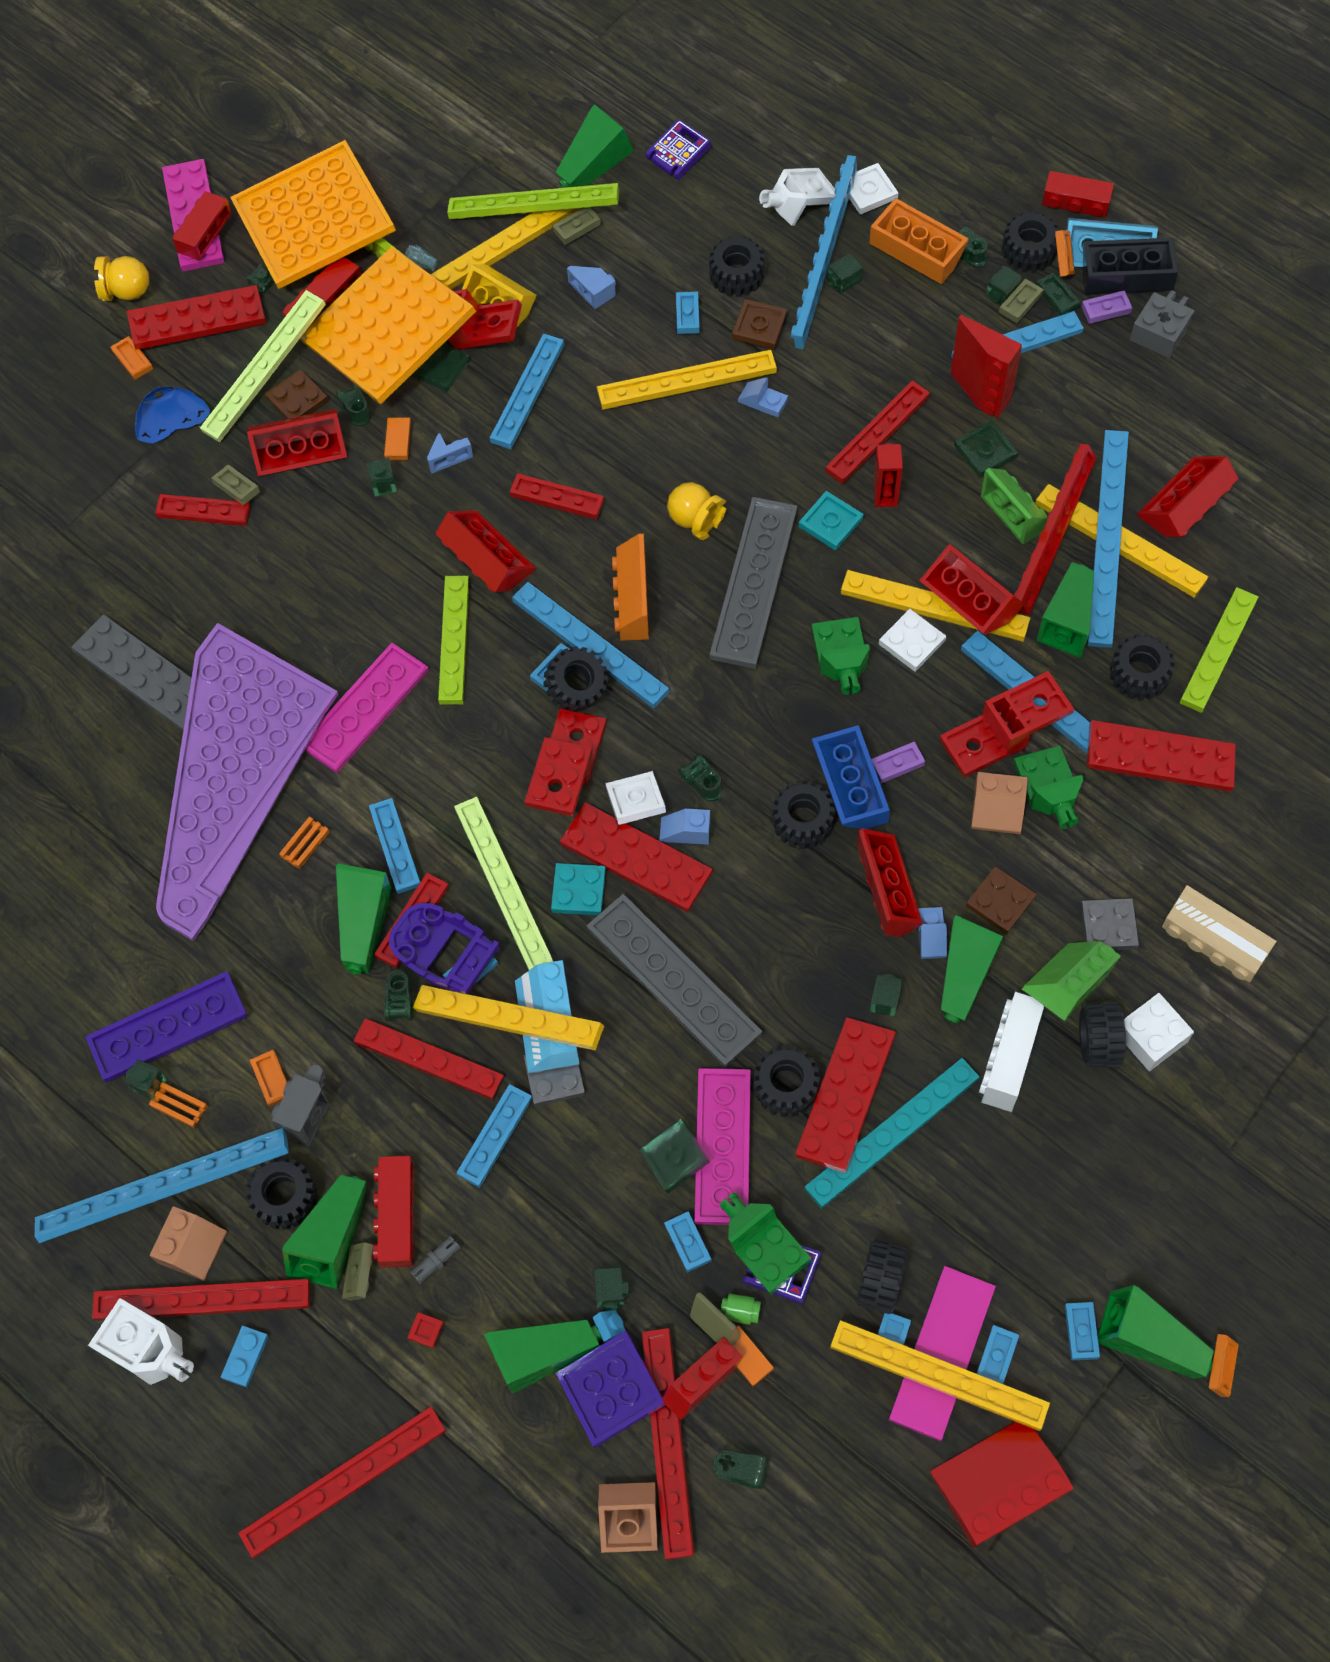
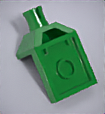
(841, 651)
(1050, 784)
(763, 1243)

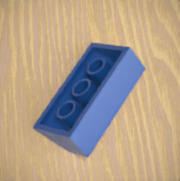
(852, 778)

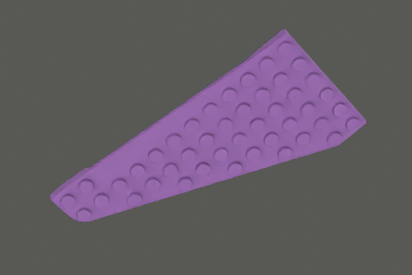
(237, 750)

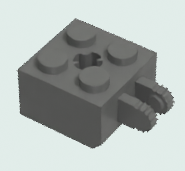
(1162, 324)
(302, 1106)

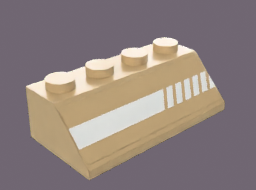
(1218, 934)

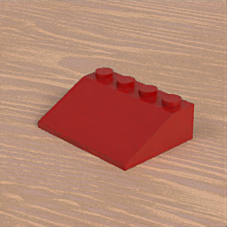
(985, 365)
(1000, 1482)

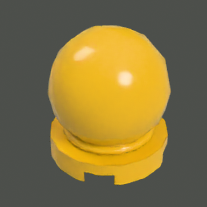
(122, 277)
(694, 508)

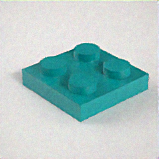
(831, 520)
(578, 889)

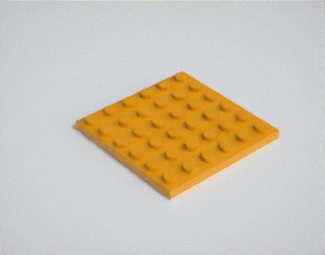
(312, 214)
(387, 324)

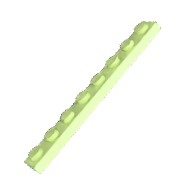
(262, 366)
(503, 883)

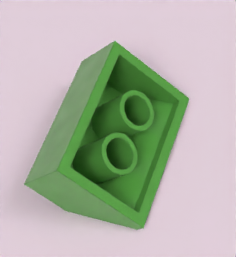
(1012, 504)

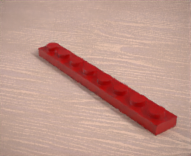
(1055, 527)
(208, 1298)
(668, 1451)
(341, 1482)

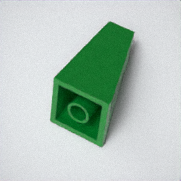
(594, 150)
(1069, 612)
(362, 912)
(968, 964)
(323, 1239)
(1148, 1332)
(540, 1351)

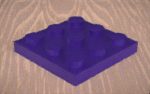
(610, 1389)

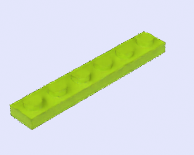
(453, 640)
(1219, 650)

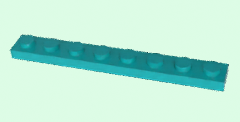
(894, 1131)

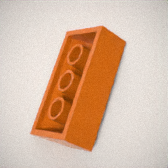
(918, 240)
(631, 590)

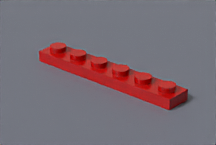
(877, 432)
(429, 1059)

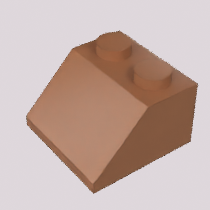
(999, 802)
(188, 1244)
(627, 1517)

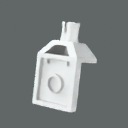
(796, 190)
(141, 1344)

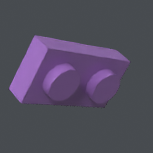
(1106, 307)
(898, 762)

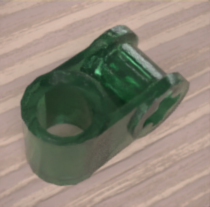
(975, 249)
(354, 405)
(699, 775)
(398, 1001)
(746, 1470)

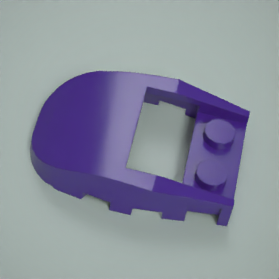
(424, 933)

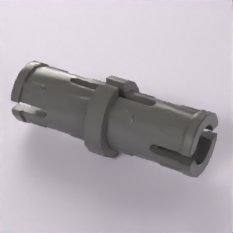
(435, 1260)

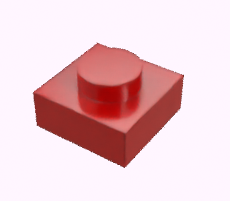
(425, 1330)

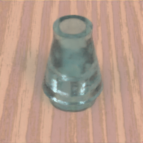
(421, 257)

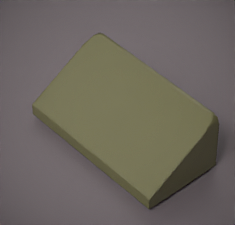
(713, 1320)

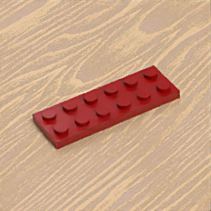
(195, 317)
(1161, 755)
(636, 857)
(845, 1095)

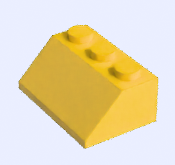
(491, 287)

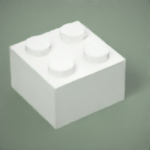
(1155, 1032)

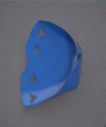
(168, 413)

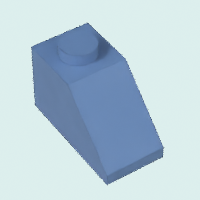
(592, 284)
(686, 826)

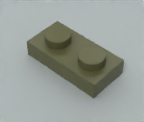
(576, 225)
(1021, 301)
(235, 484)
(357, 1271)

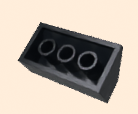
(1129, 265)

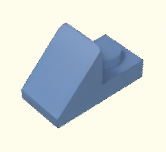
(760, 397)
(446, 456)
(932, 933)

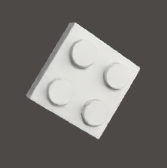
(871, 189)
(912, 640)
(635, 798)

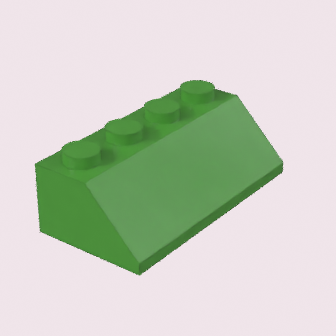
(1072, 976)

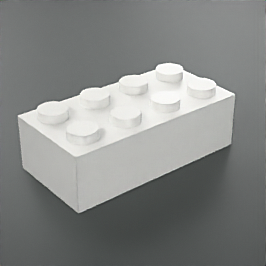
(1011, 1051)

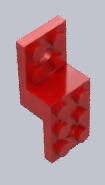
(489, 323)
(1006, 724)
(565, 762)

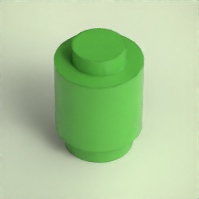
(741, 1308)

